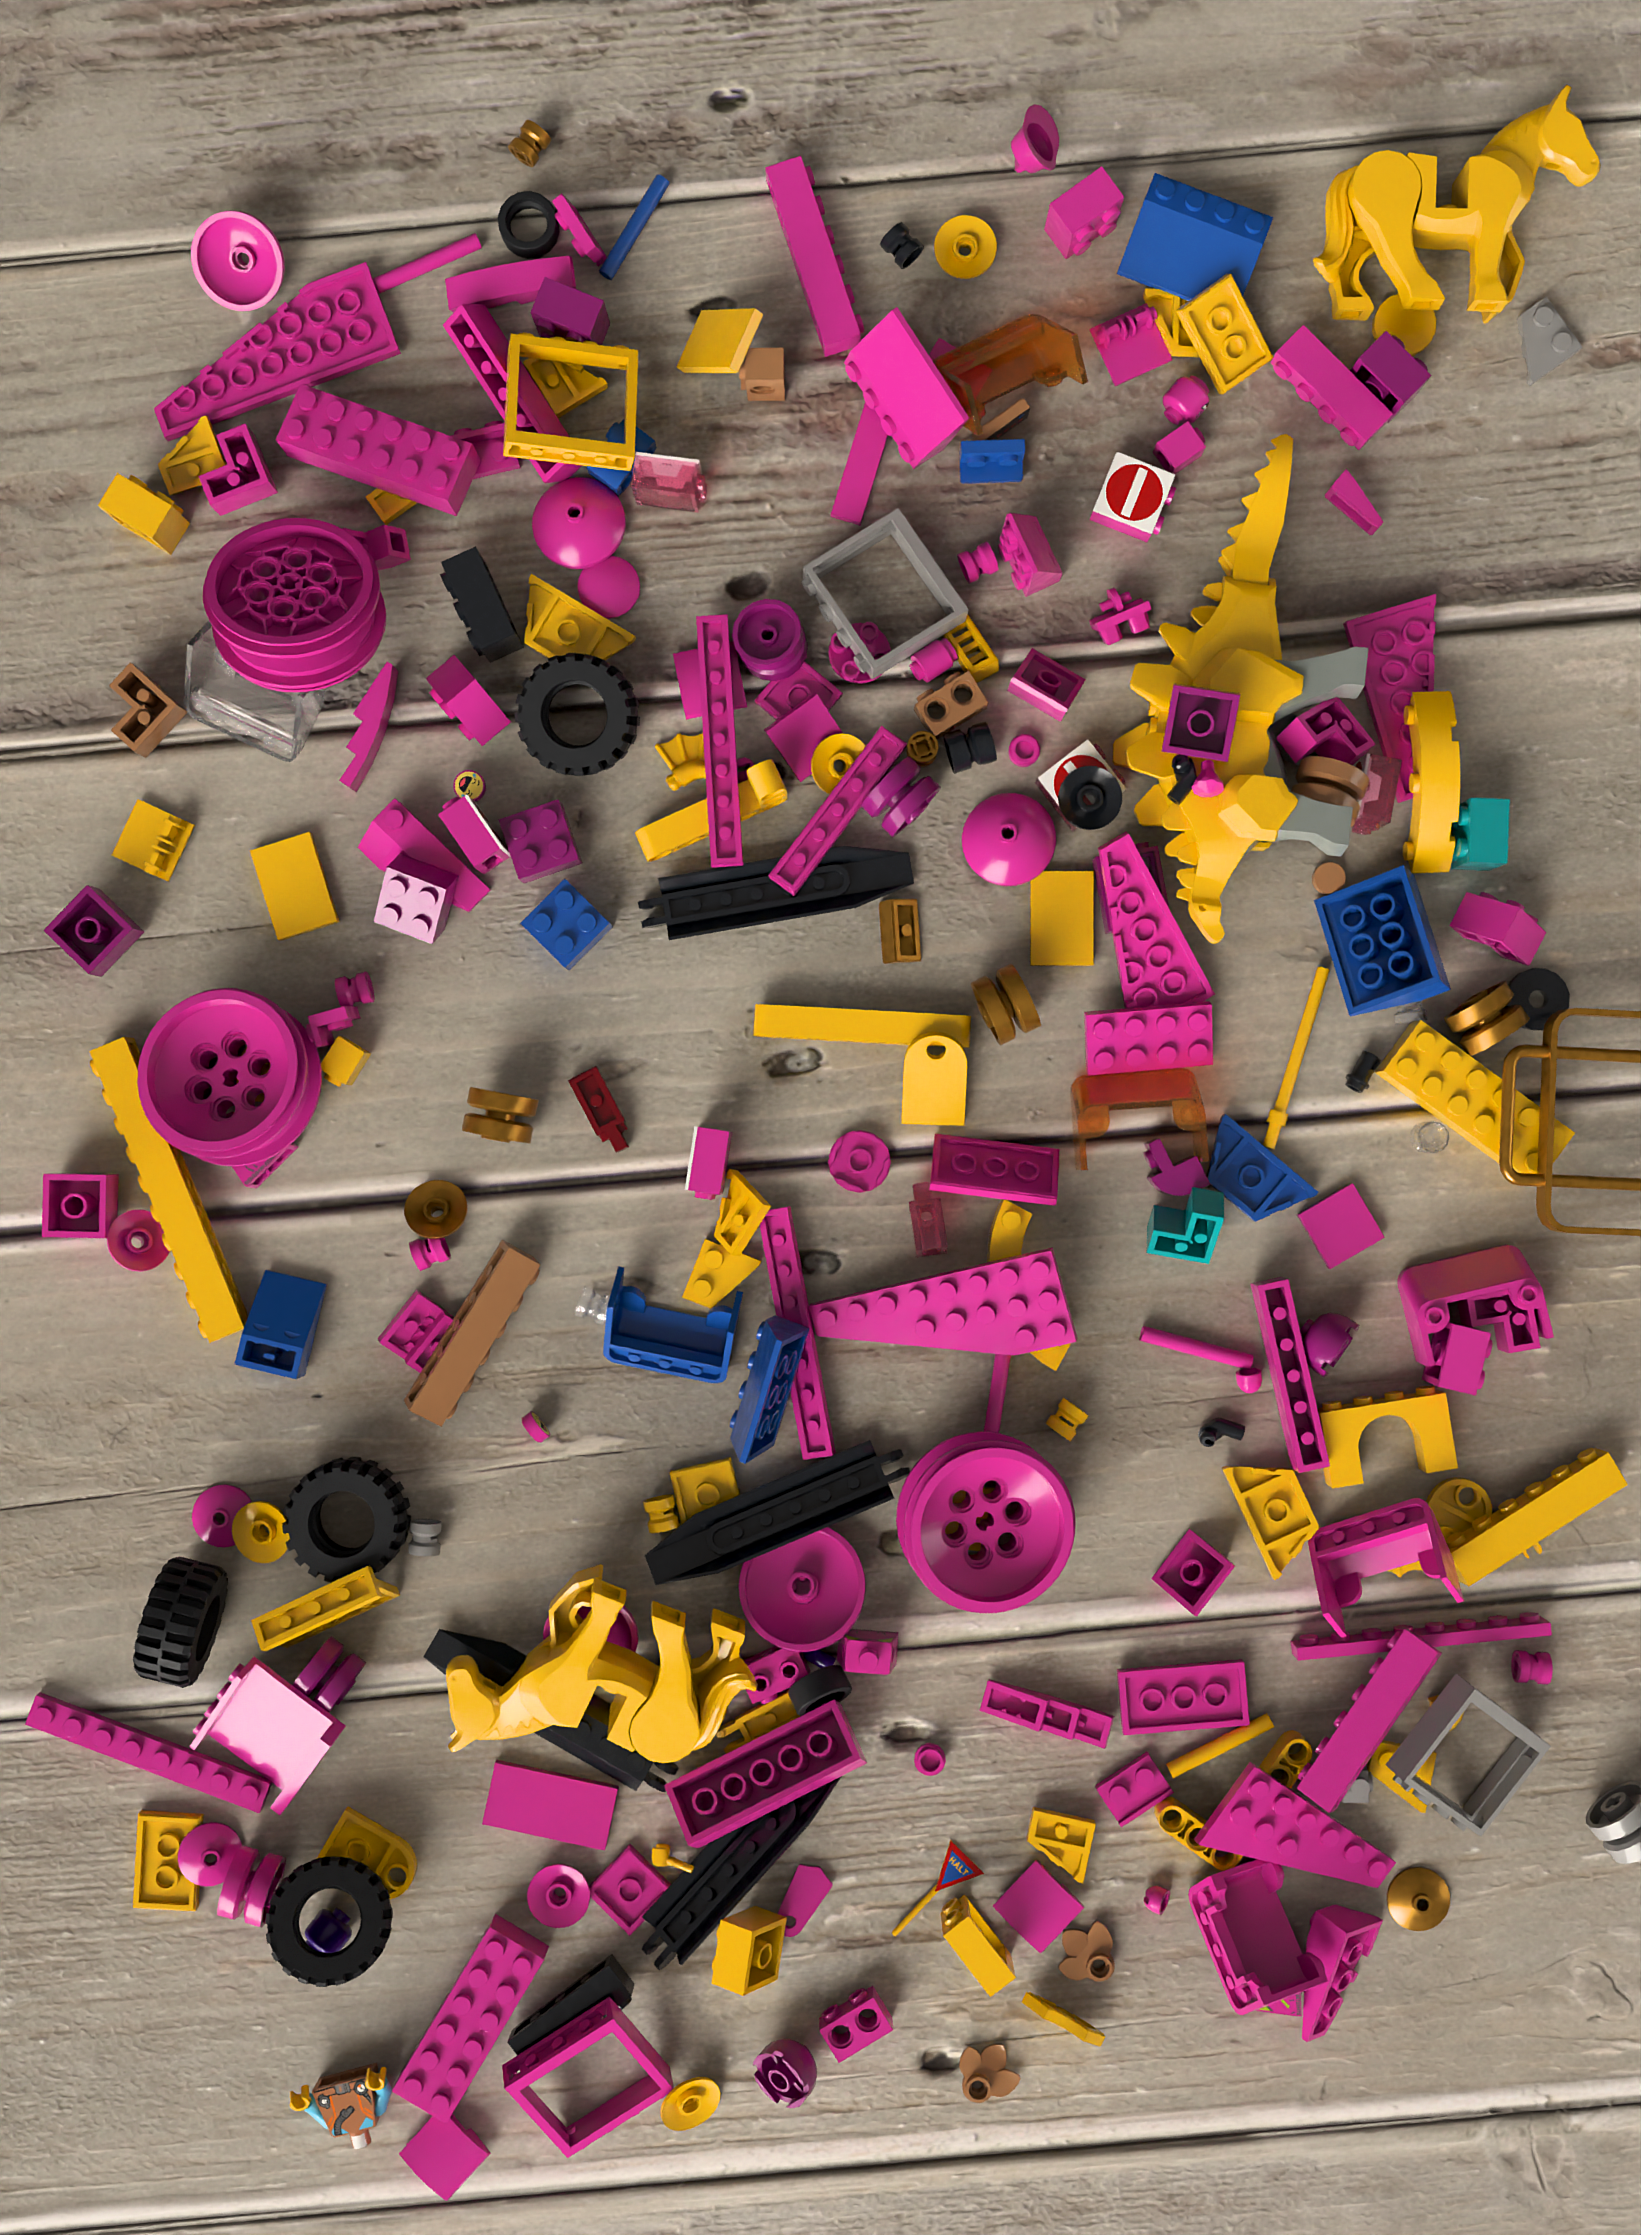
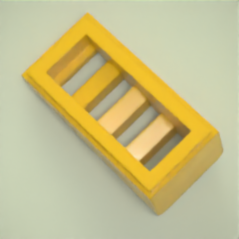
(980, 665)

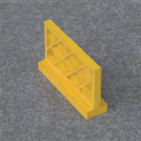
(322, 1609)

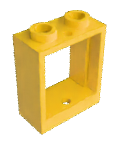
(977, 1945)

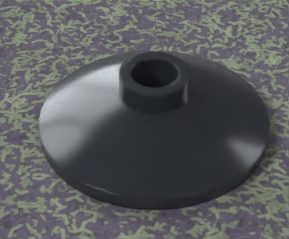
(1101, 786)

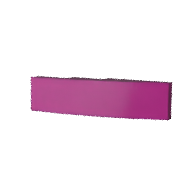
(508, 282)
(374, 713)
(1047, 1713)

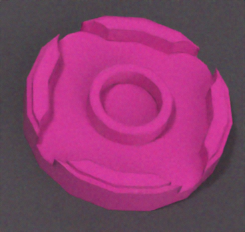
(859, 1161)

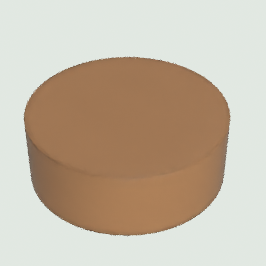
(1328, 878)

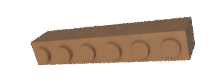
(472, 1333)

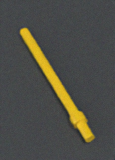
(1277, 1117)

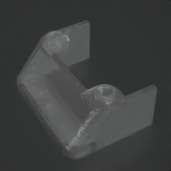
(242, 709)

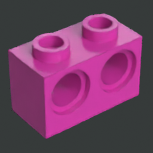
(861, 2029)

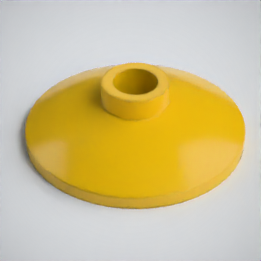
(969, 233)
(833, 748)
(252, 1538)
(690, 2103)

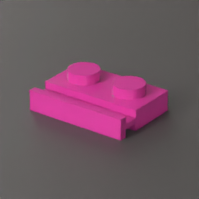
(584, 240)
(1134, 1789)

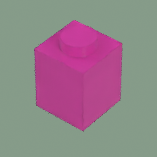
(1180, 448)

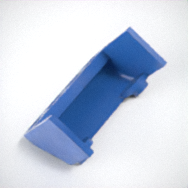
(666, 1338)

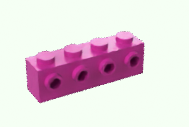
(1330, 388)

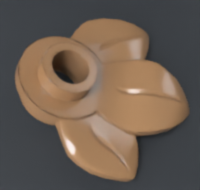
(1086, 1948)
(989, 2069)

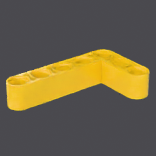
(757, 794)
(1187, 1819)

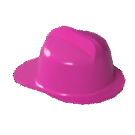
(1036, 142)

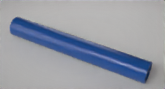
(634, 227)

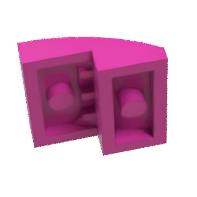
(689, 681)
(416, 1330)
(1038, 1906)
(444, 2155)

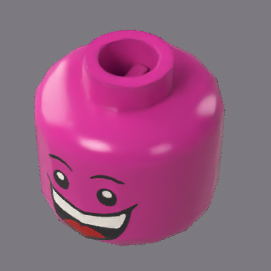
(1186, 400)

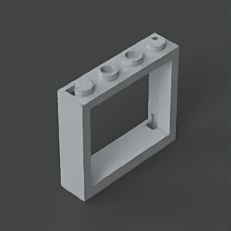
(925, 565)
(1500, 1782)

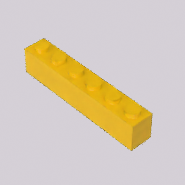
(1534, 1514)

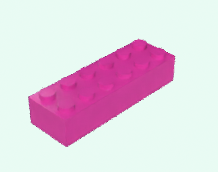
(378, 449)
(765, 1774)
(470, 2018)

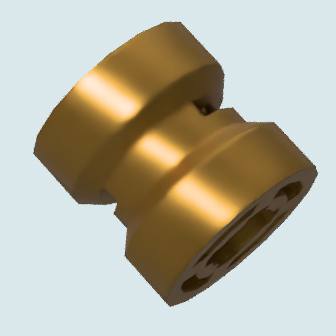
(529, 143)
(920, 752)

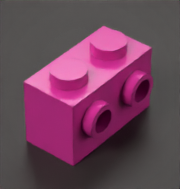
(774, 1672)

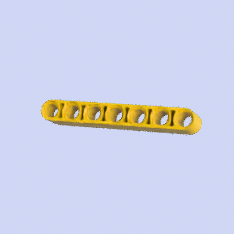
(856, 1024)

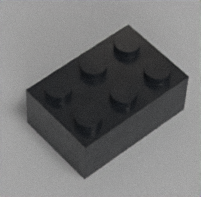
(480, 605)

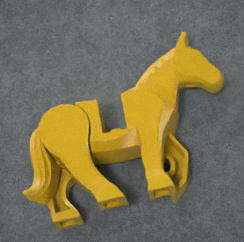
(1391, 208)
(655, 1708)

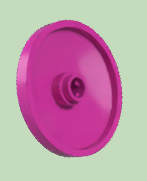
(804, 1592)

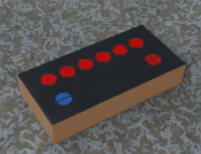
(1004, 421)

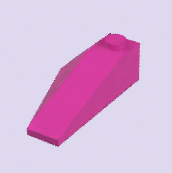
(399, 831)
(1339, 1940)

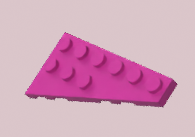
(1397, 665)
(1148, 944)
(1281, 1827)

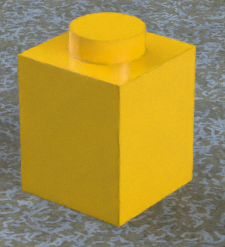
(344, 1062)

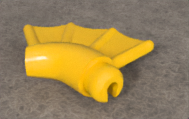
(684, 758)

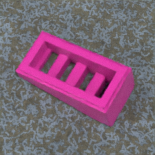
(1353, 502)

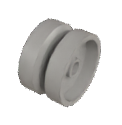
(1617, 1821)

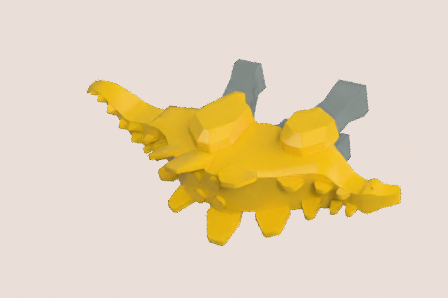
(1243, 655)

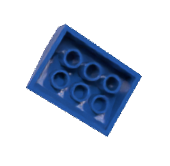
(1192, 240)
(1382, 943)
(767, 1387)

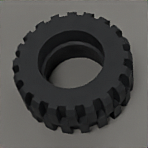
(535, 723)
(306, 1528)
(180, 1622)
(285, 1909)

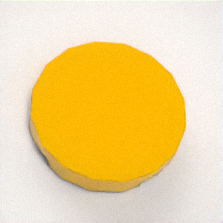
(1412, 327)

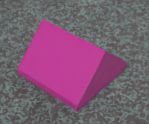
(1045, 684)
(1193, 1572)

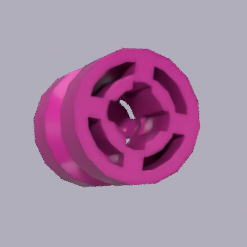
(977, 562)
(354, 989)
(429, 1251)
(1531, 1667)

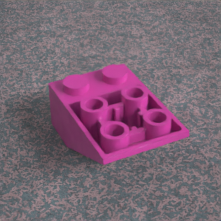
(1028, 554)

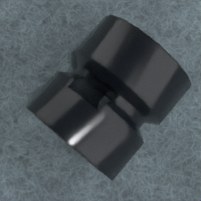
(966, 748)

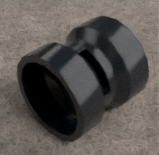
(901, 245)

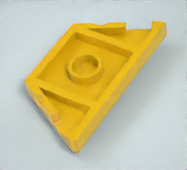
(566, 626)
(1273, 1511)

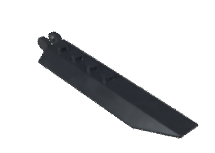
(747, 896)
(775, 1514)
(587, 1741)
(724, 1876)

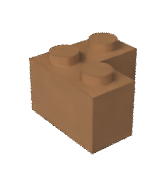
(152, 711)

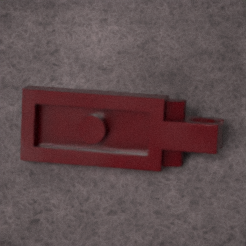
(600, 1107)

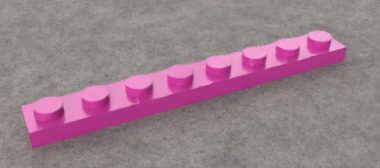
(719, 741)
(792, 1304)
(1435, 1633)
(149, 1752)

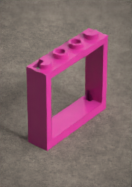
(564, 2045)

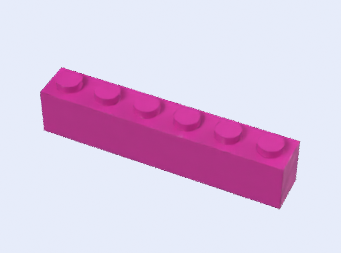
(813, 255)
(486, 354)
(1290, 1374)
(1368, 1720)

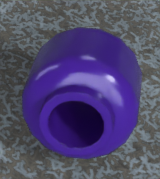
(328, 1931)

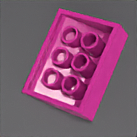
(905, 389)

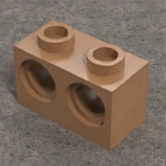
(955, 712)

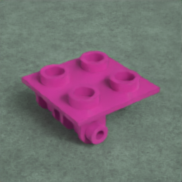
(1131, 344)

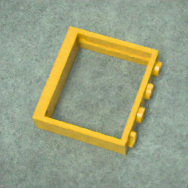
(562, 448)

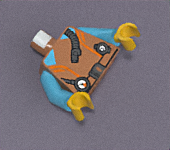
(347, 2102)

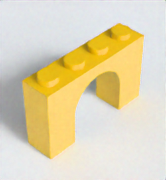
(1424, 1413)

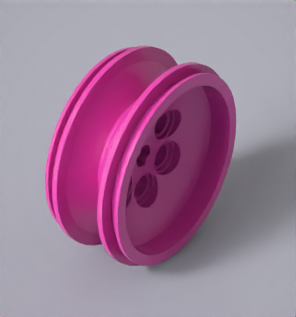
(295, 604)
(177, 1072)
(998, 1575)

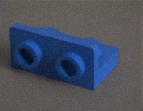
(991, 461)

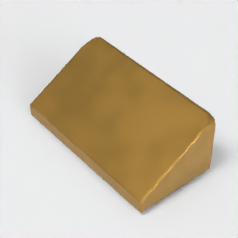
(899, 931)

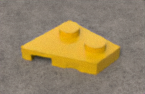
(1063, 1839)

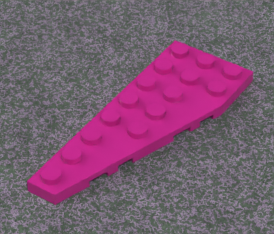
(313, 339)
(984, 1308)

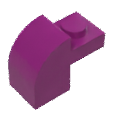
(1173, 1178)

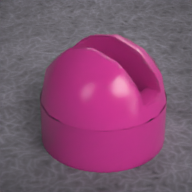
(742, 776)
(1249, 1380)
(1156, 1899)

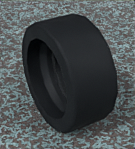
(514, 205)
(819, 1688)

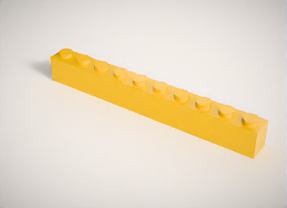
(172, 1196)

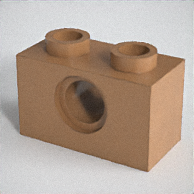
(763, 374)

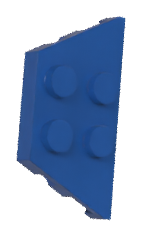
(1252, 1174)

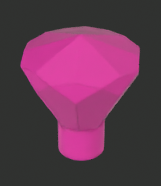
(1208, 782)

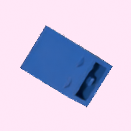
(281, 1325)

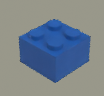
(566, 925)

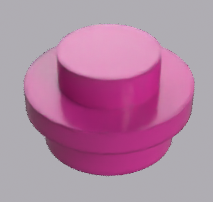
(929, 1759)

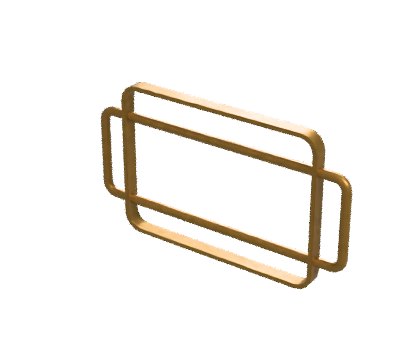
(1544, 1179)

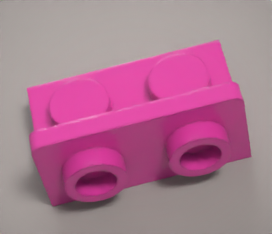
(489, 447)
(322, 1024)

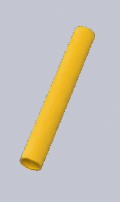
(1219, 1745)

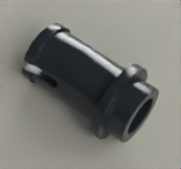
(1362, 1072)

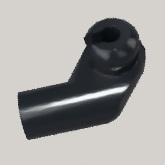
(1185, 777)
(1218, 1428)

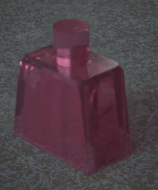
(928, 1235)

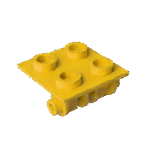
(153, 840)

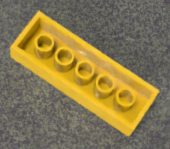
(1464, 1095)

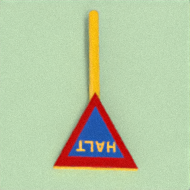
(955, 1869)

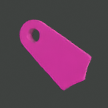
(804, 1896)

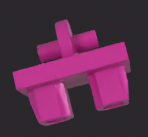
(1133, 612)

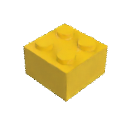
(145, 512)
(748, 1950)

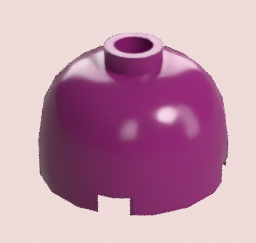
(1326, 1340)
(786, 2072)

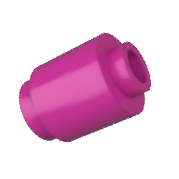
(933, 660)

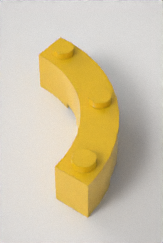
(1433, 781)
(1006, 1241)

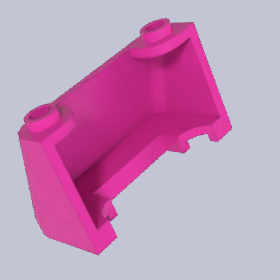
(1252, 1936)

